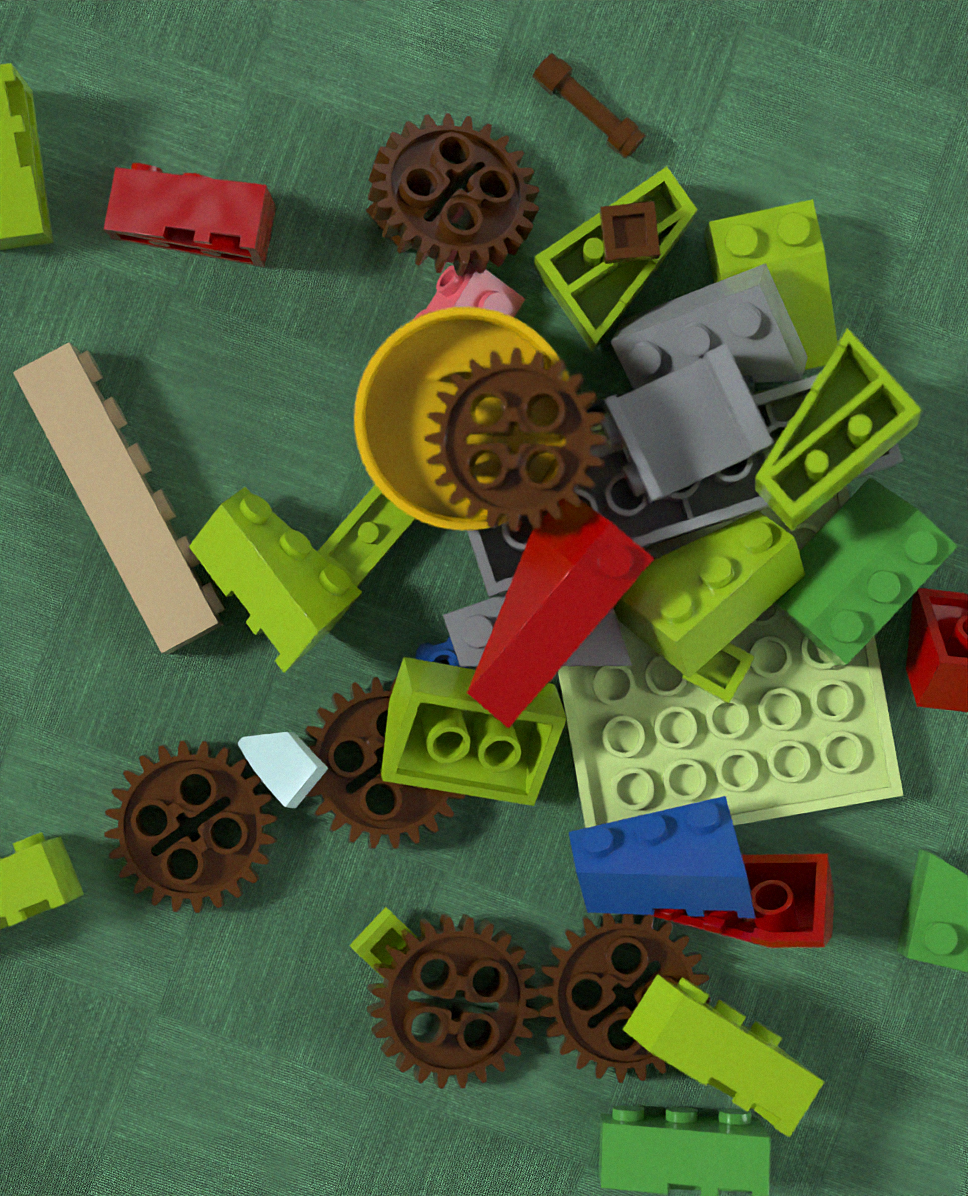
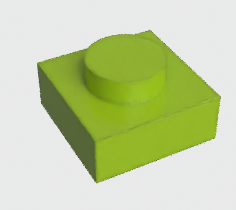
(723, 672)
(373, 939)

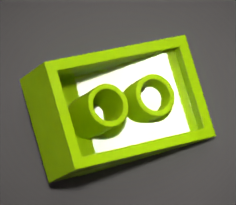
(795, 255)

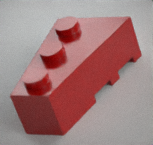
(191, 214)

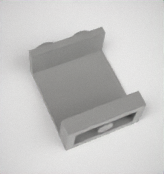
(685, 426)

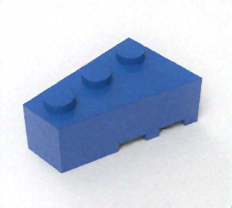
(664, 861)

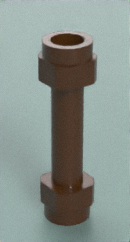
(555, 76)

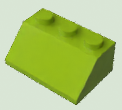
(454, 745)

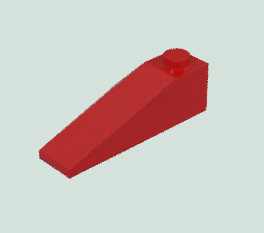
(557, 597)
(939, 649)
(789, 900)

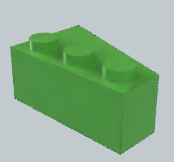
(936, 915)
(683, 1151)

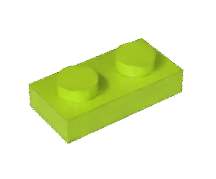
(366, 536)

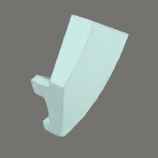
(283, 765)

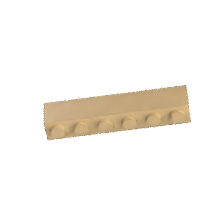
(119, 497)

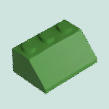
(862, 570)

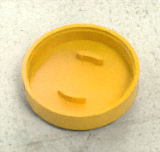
(402, 390)

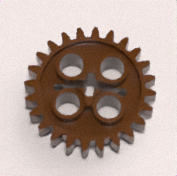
(418, 164)
(518, 389)
(356, 725)
(218, 864)
(590, 958)
(443, 1046)

